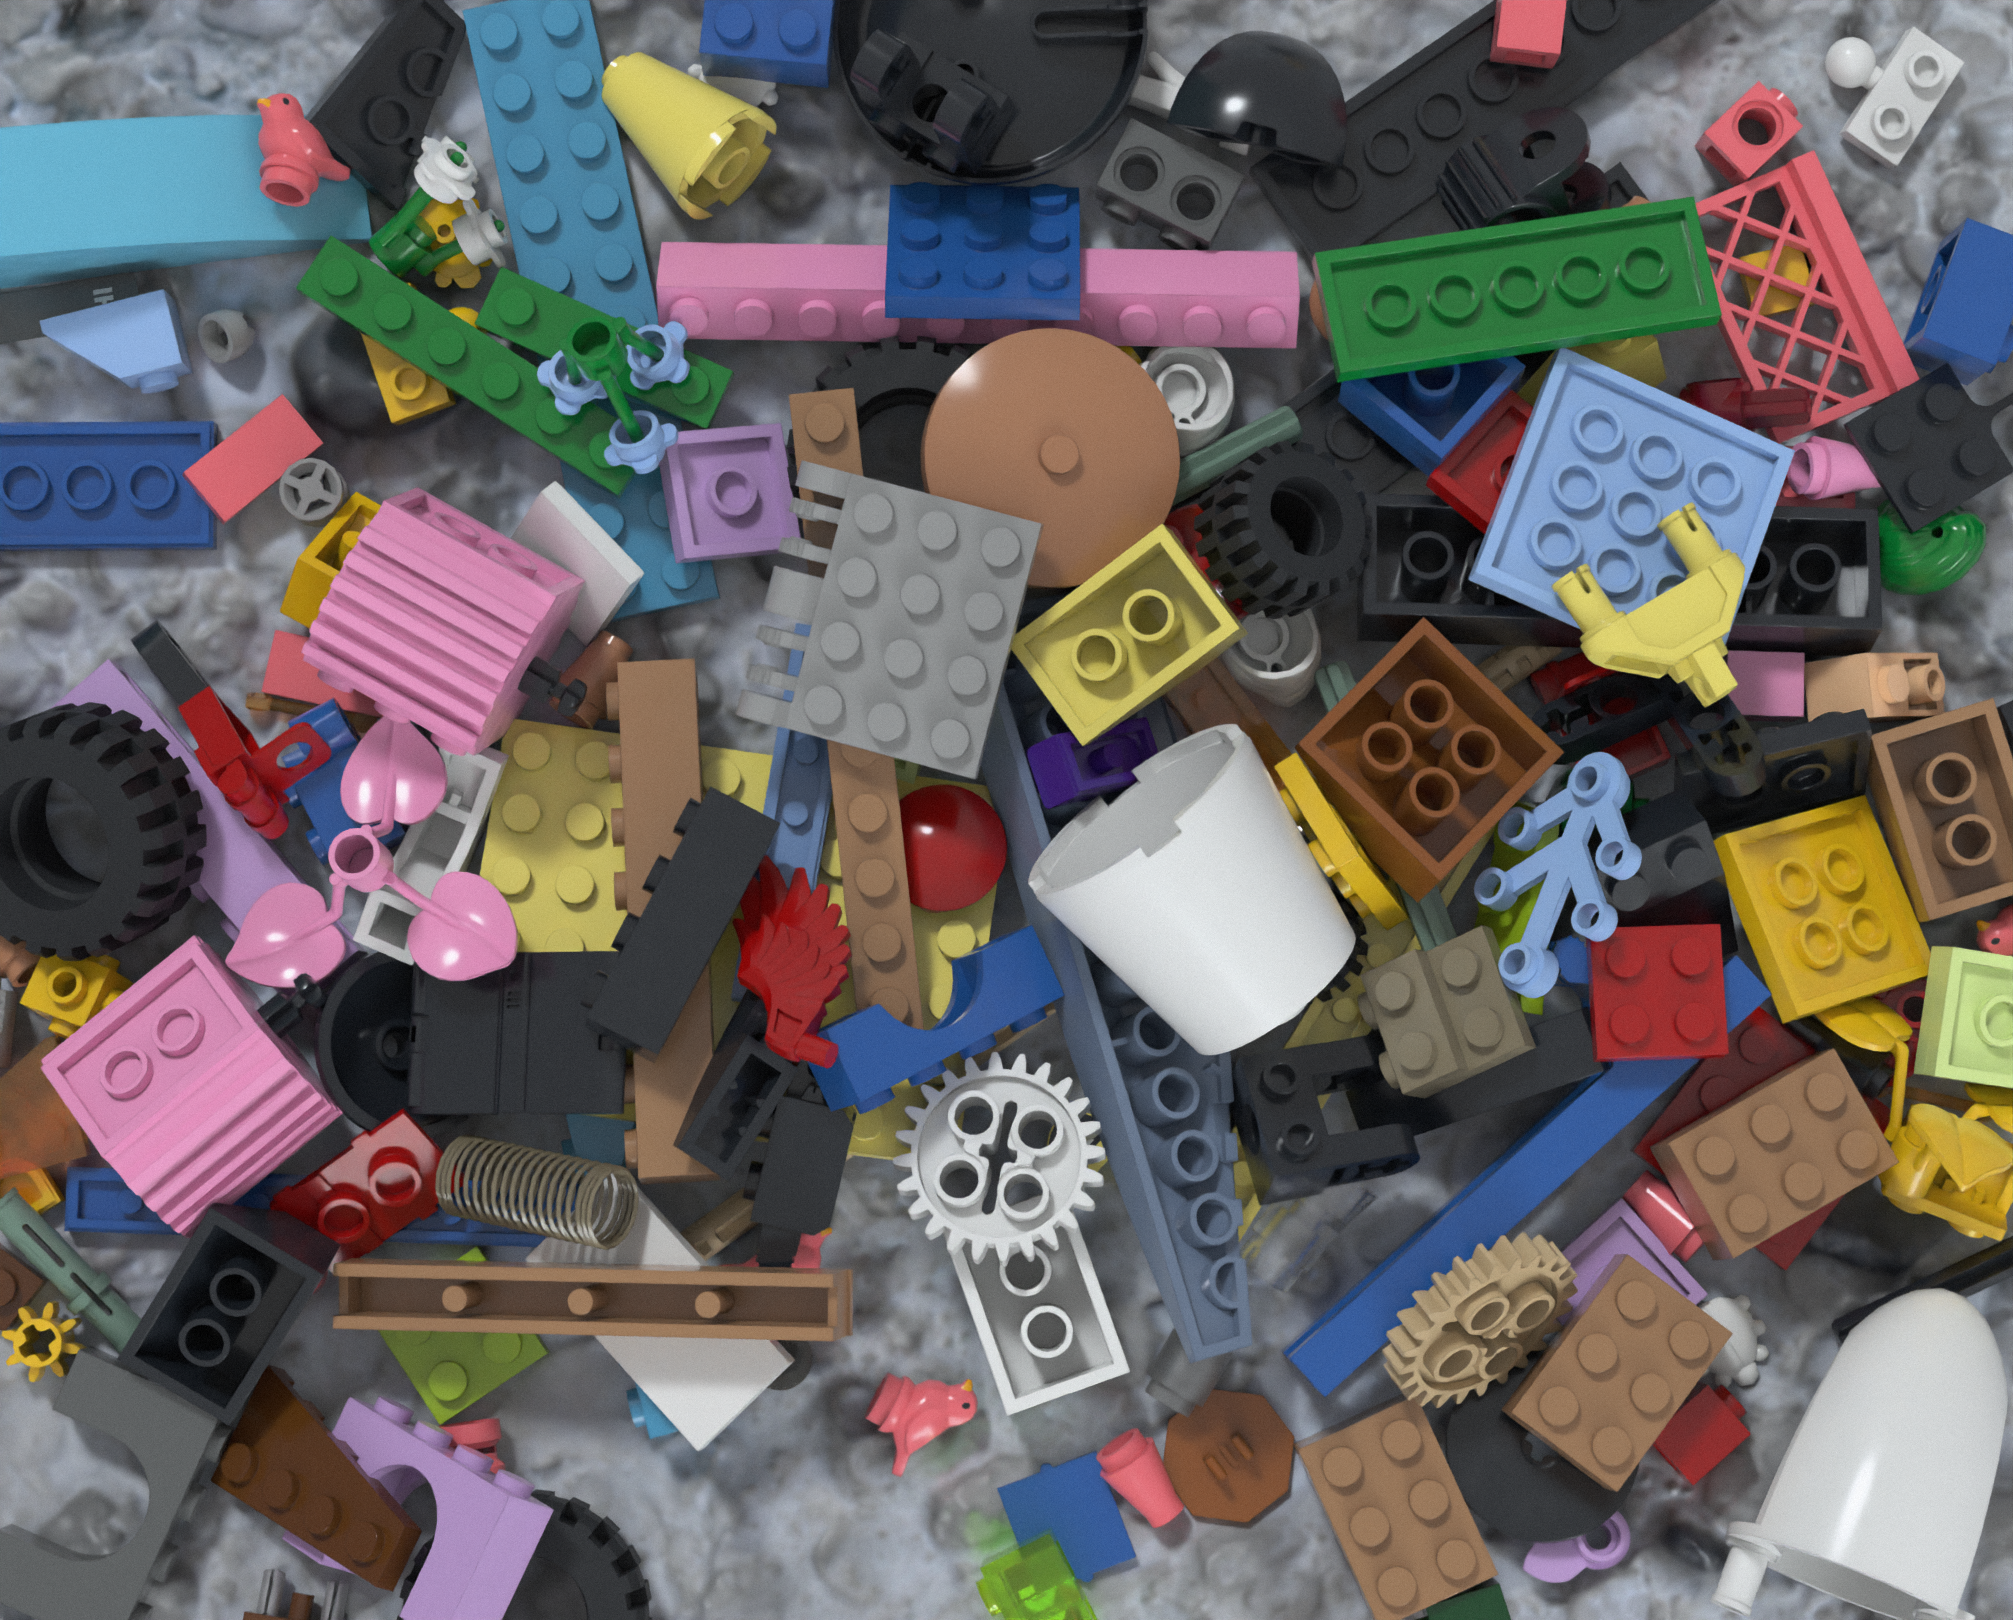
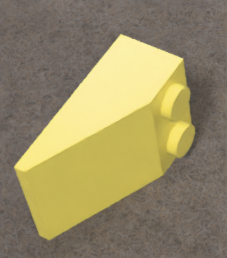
(1127, 635)

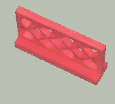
(1843, 279)

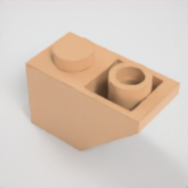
(1880, 683)

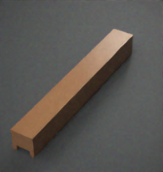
(595, 1299)

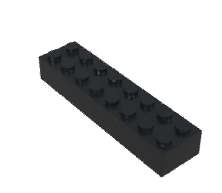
(1807, 593)

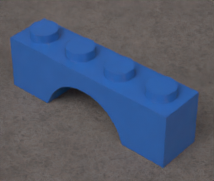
(991, 988)

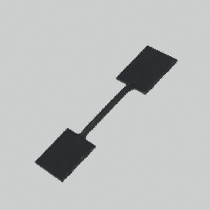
(1931, 447)

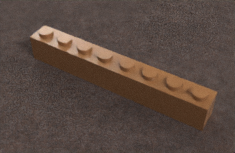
(658, 775)

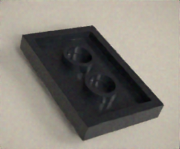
(1805, 766)

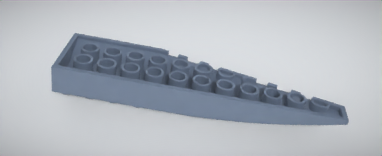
(1147, 1087)

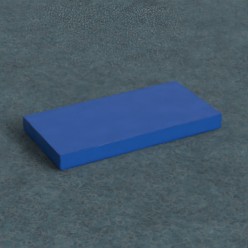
(103, 486)

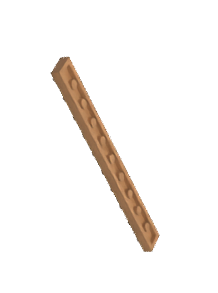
(861, 779)

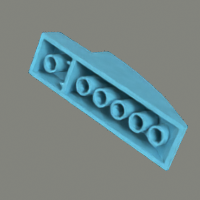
(152, 198)

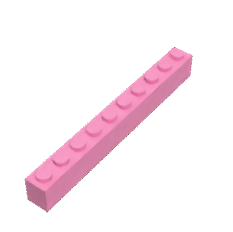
(840, 296)

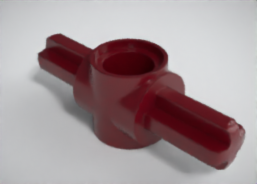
(1747, 407)

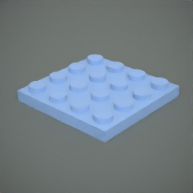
(1600, 474)

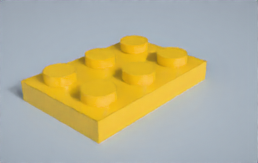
(1336, 845)

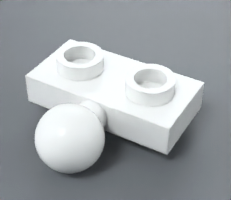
(1897, 95)

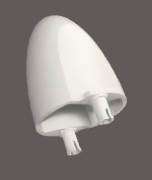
(1886, 1467)

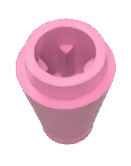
(1828, 469)

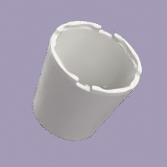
(1200, 893)

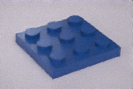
(983, 252)

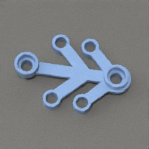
(1592, 796)

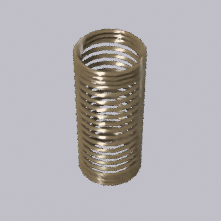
(493, 1180)

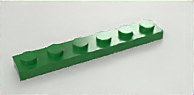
(460, 360)

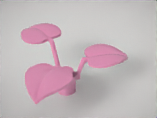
(456, 936)

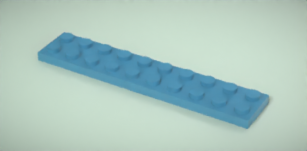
(578, 236)

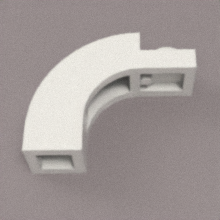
(434, 848)

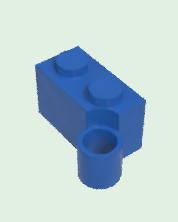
(321, 788)

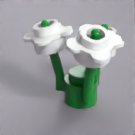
(443, 174)

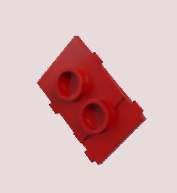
(369, 1187)

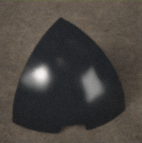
(1266, 95)

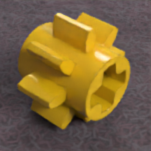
(28, 1334)

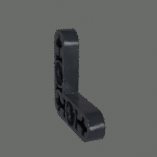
(1656, 702)

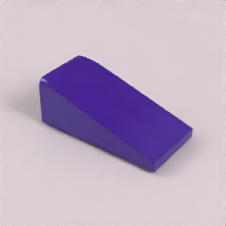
(1076, 773)

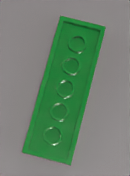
(1515, 289)

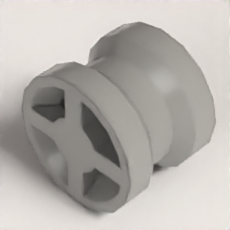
(303, 486)

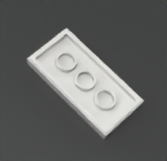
(691, 1380)

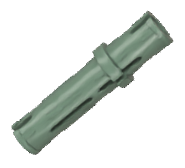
(122, 1319)

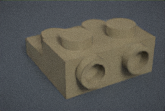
(1444, 1014)

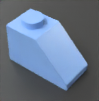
(128, 339)

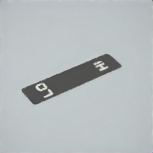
(25, 308)

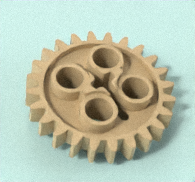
(1479, 1320)

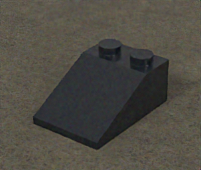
(1678, 872)

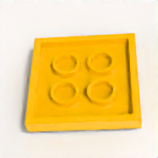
(1823, 908)

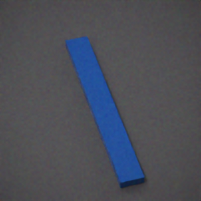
(104, 1203)

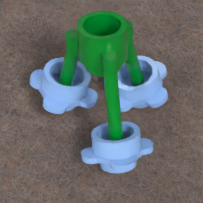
(588, 369)

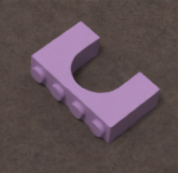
(483, 1518)

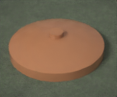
(1058, 437)

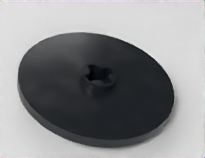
(1507, 1486)

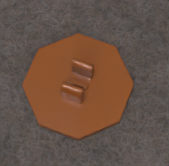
(1229, 1456)

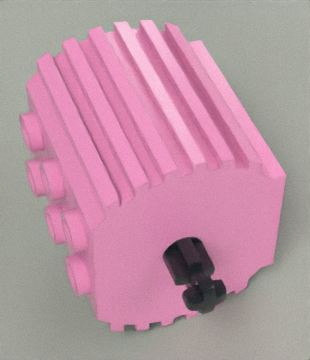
(445, 624)
(193, 1084)

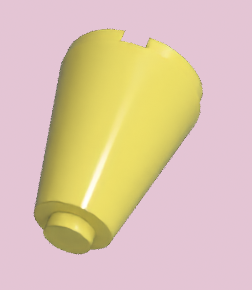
(689, 132)

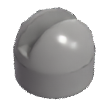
(228, 322)

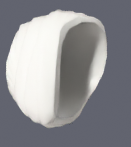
(1197, 391)
(1284, 642)

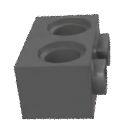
(1177, 173)

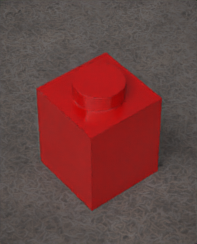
(1702, 1432)

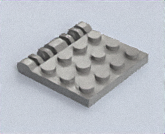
(903, 623)

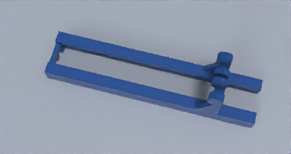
(1504, 1188)

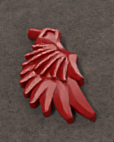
(792, 960)

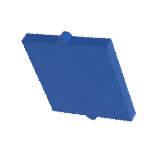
(1078, 1509)

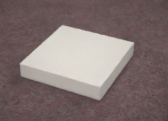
(575, 541)

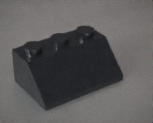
(228, 1305)

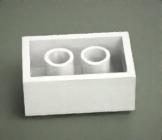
(1041, 1318)

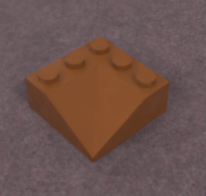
(1424, 758)

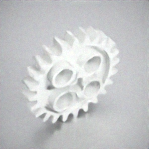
(1056, 1169)

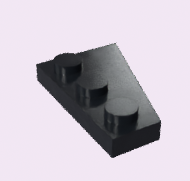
(386, 95)

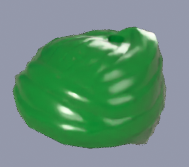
(1922, 560)

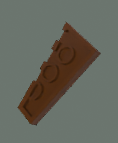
(312, 1486)

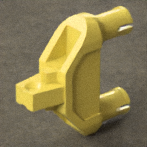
(1676, 630)

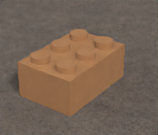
(1947, 808)
(1774, 1155)
(1617, 1371)
(1395, 1509)

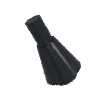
(1866, 1067)

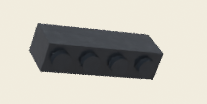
(681, 923)

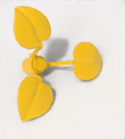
(1933, 1136)

